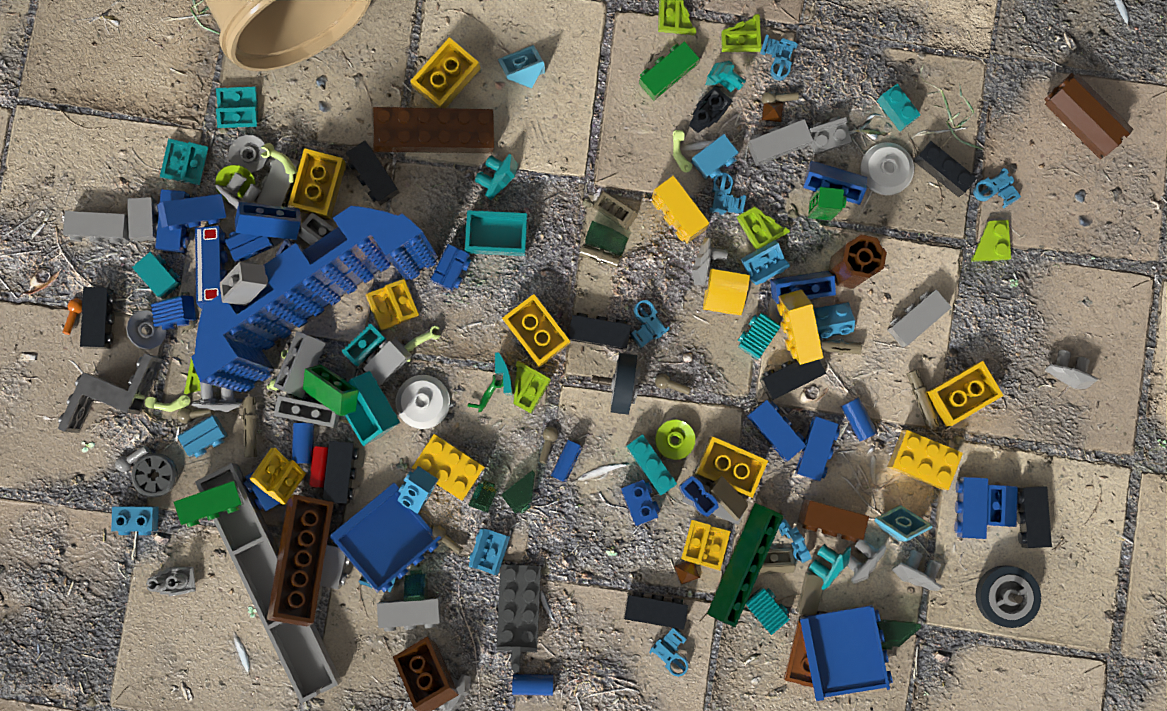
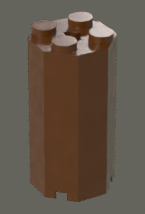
(1088, 115)
(857, 261)

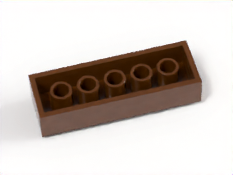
(433, 130)
(300, 561)

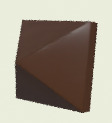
(772, 112)
(686, 572)

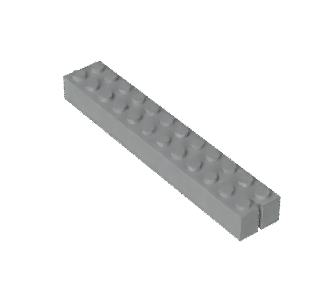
(255, 559)

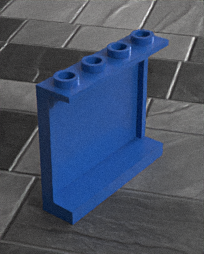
(384, 539)
(845, 651)

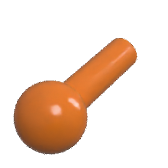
(75, 308)

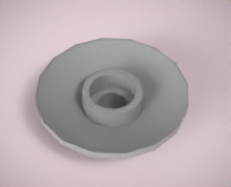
(242, 147)
(154, 335)

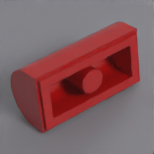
(318, 466)

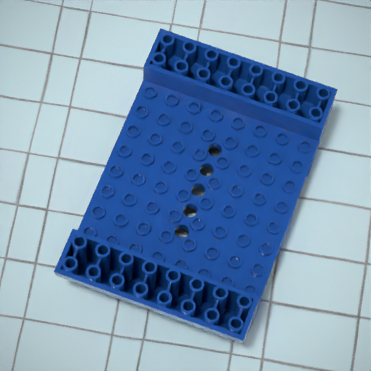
(301, 286)

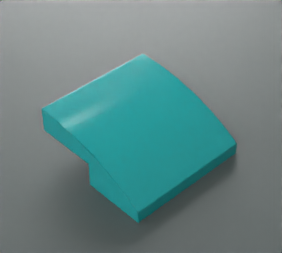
(237, 107)
(183, 162)
(502, 370)

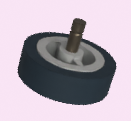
(622, 383)
(1008, 596)

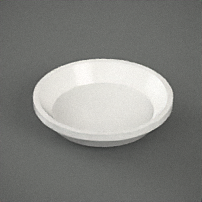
(887, 168)
(422, 401)

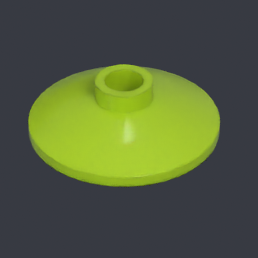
(226, 174)
(683, 432)

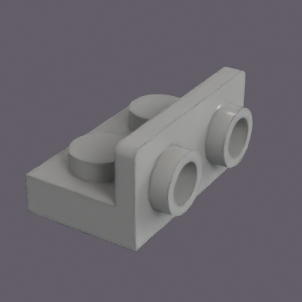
(829, 135)

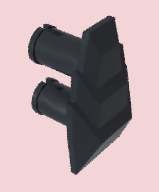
(710, 109)

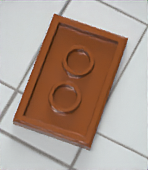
(798, 665)

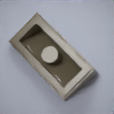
(728, 498)
(779, 561)
(810, 595)

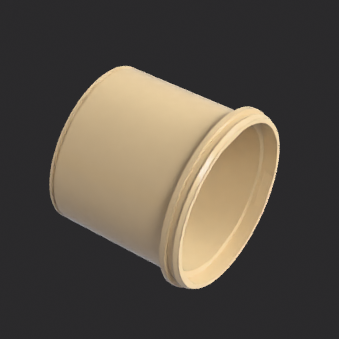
(281, 32)

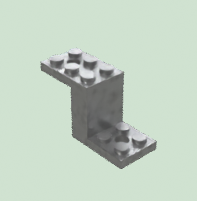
(110, 393)

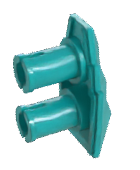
(724, 74)
(504, 174)
(838, 562)

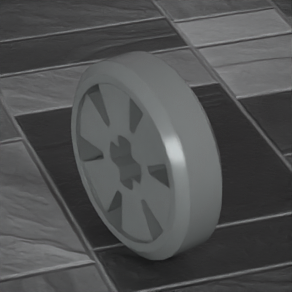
(145, 466)

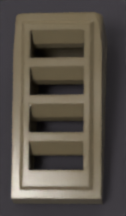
(626, 223)

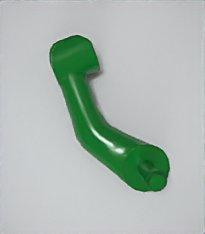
(487, 394)

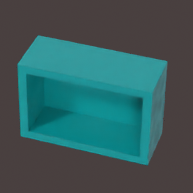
(496, 233)
(373, 412)

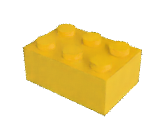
(445, 74)
(317, 183)
(679, 210)
(800, 327)
(536, 330)
(964, 393)
(925, 460)
(736, 465)
(451, 466)

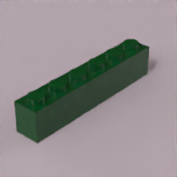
(745, 565)

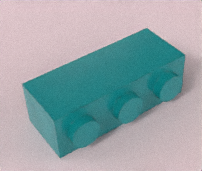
(651, 465)

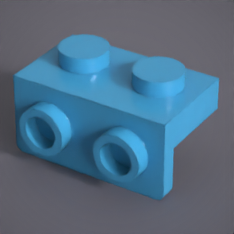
(765, 263)
(834, 320)
(489, 551)

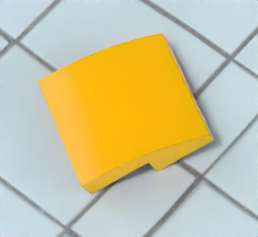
(726, 292)
(392, 305)
(278, 476)
(705, 545)

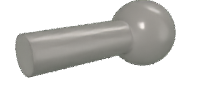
(124, 463)

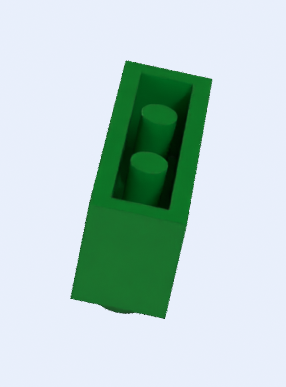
(668, 70)
(826, 203)
(330, 390)
(208, 504)

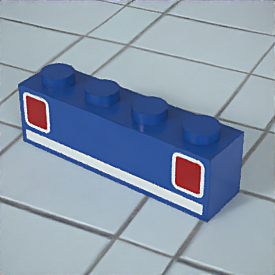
(209, 262)

